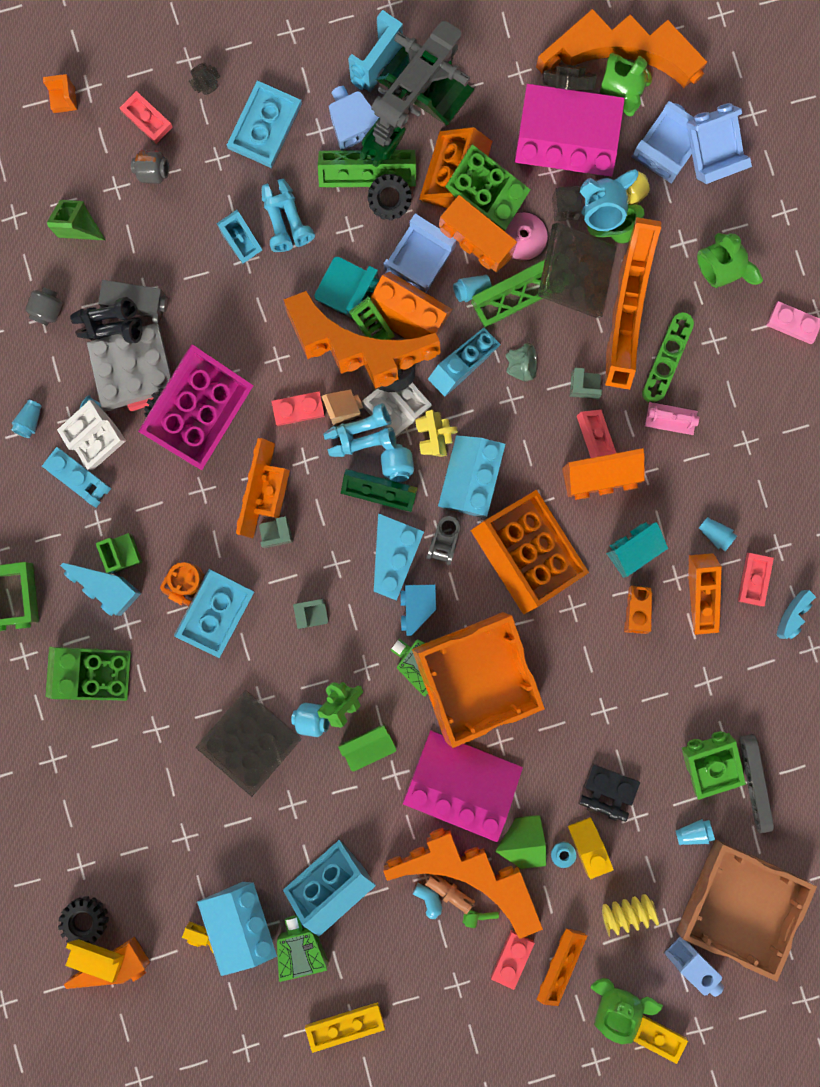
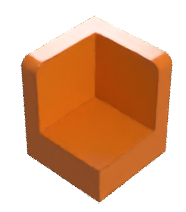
(61, 93)

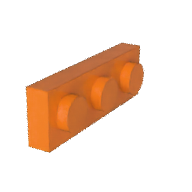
(561, 967)

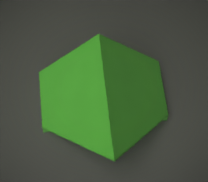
(73, 221)
(524, 843)

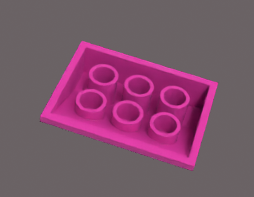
(569, 130)
(195, 407)
(463, 786)

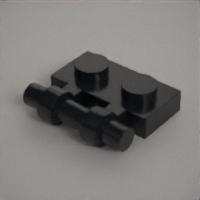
(612, 785)

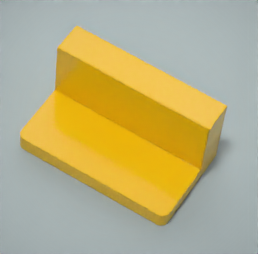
(94, 960)

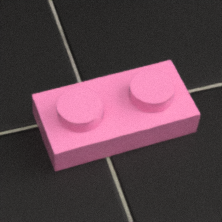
(794, 322)

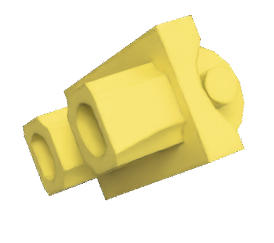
(439, 433)

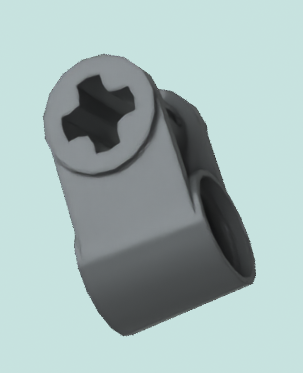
(444, 542)

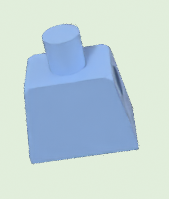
(350, 117)
(695, 967)

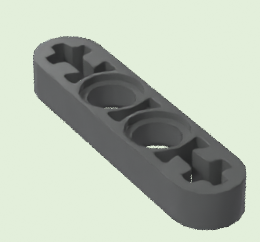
(756, 783)

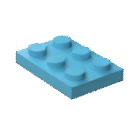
(264, 124)
(214, 613)

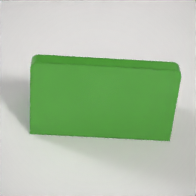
(367, 747)

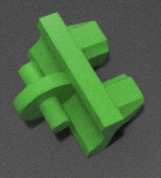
(339, 701)

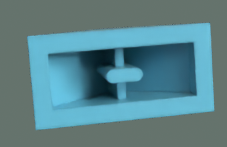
(239, 236)

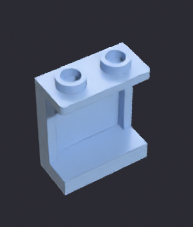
(666, 143)
(717, 143)
(420, 254)

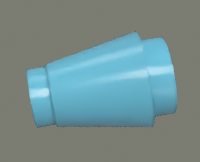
(470, 286)
(27, 419)
(718, 533)
(695, 833)

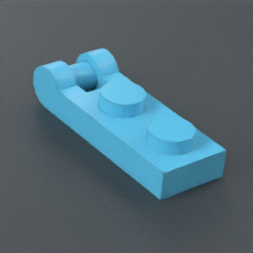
(75, 476)

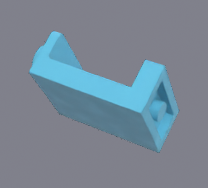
(365, 72)

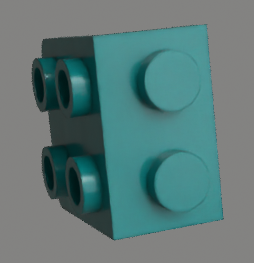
(346, 286)

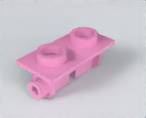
(671, 418)

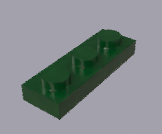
(378, 490)

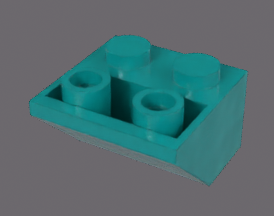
(639, 549)

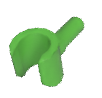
(471, 918)

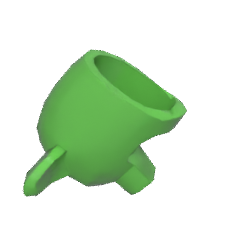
(626, 81)
(727, 262)
(621, 1011)

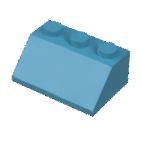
(471, 475)
(328, 888)
(237, 928)

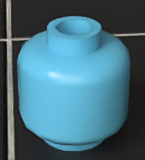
(397, 463)
(308, 721)

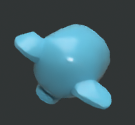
(607, 201)

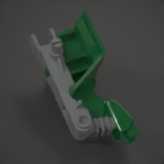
(420, 78)

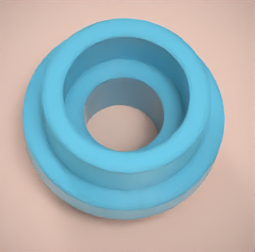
(557, 849)

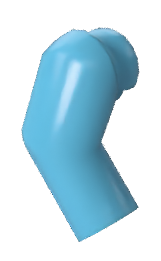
(431, 898)

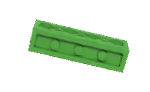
(339, 169)
(505, 288)

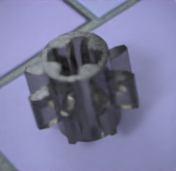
(204, 78)

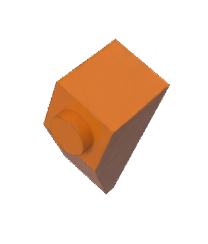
(705, 592)
(132, 967)

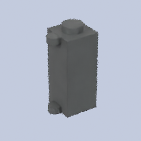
(148, 300)

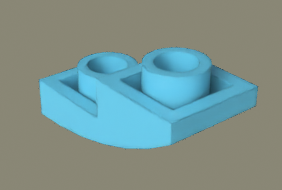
(791, 621)

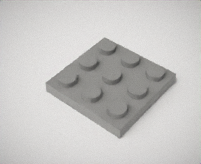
(127, 370)

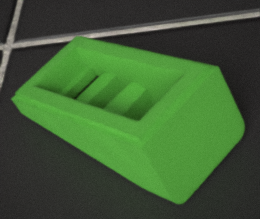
(384, 334)

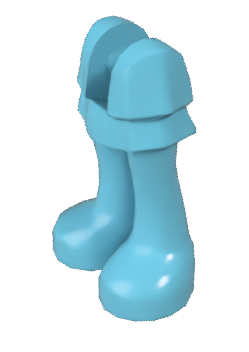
(273, 204)
(346, 431)

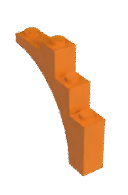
(628, 307)
(350, 350)
(474, 868)

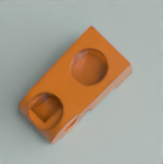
(638, 610)

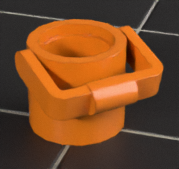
(183, 580)

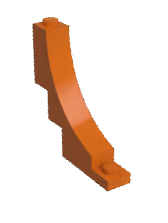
(594, 39)

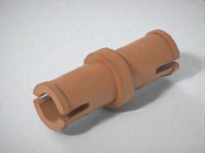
(450, 893)

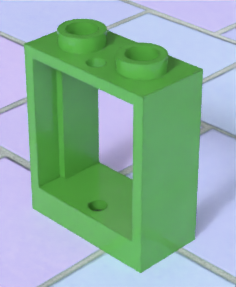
(26, 571)

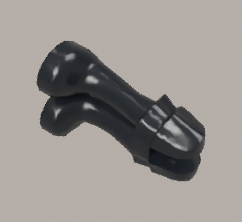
(94, 328)

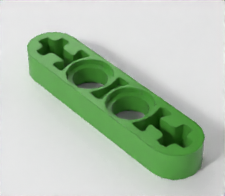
(665, 356)

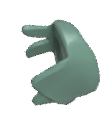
(522, 362)

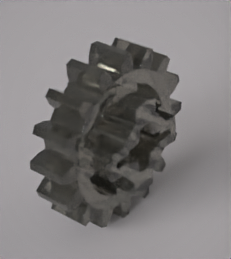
(569, 78)

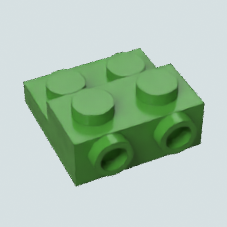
(713, 764)

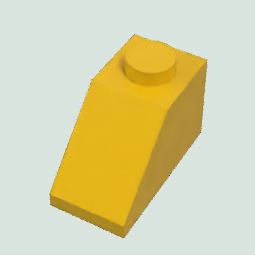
(590, 848)

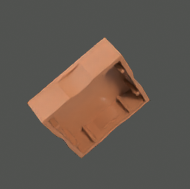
(746, 909)

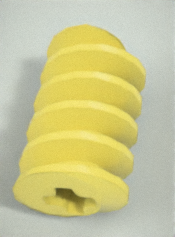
(629, 914)

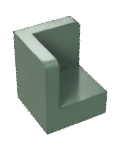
(585, 384)
(275, 532)
(310, 613)

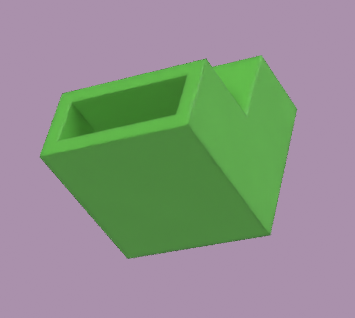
(119, 553)

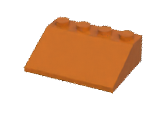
(529, 552)

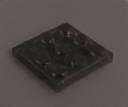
(577, 270)
(248, 743)

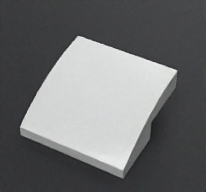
(402, 406)
(91, 435)

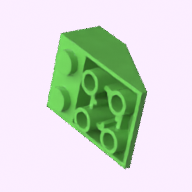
(487, 187)
(87, 674)

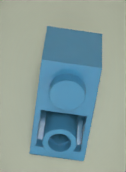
(419, 603)

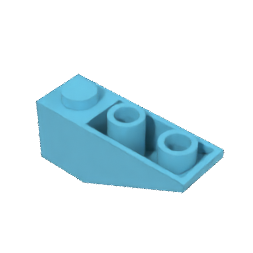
(463, 361)
(111, 590)

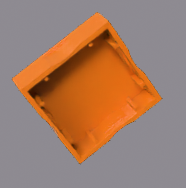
(478, 679)

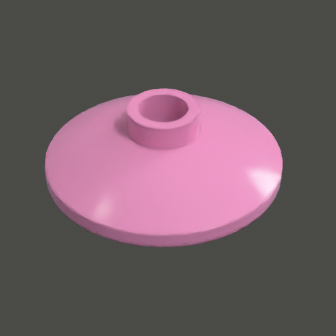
(532, 245)

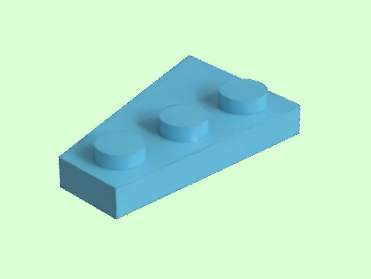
(394, 555)

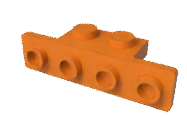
(263, 490)

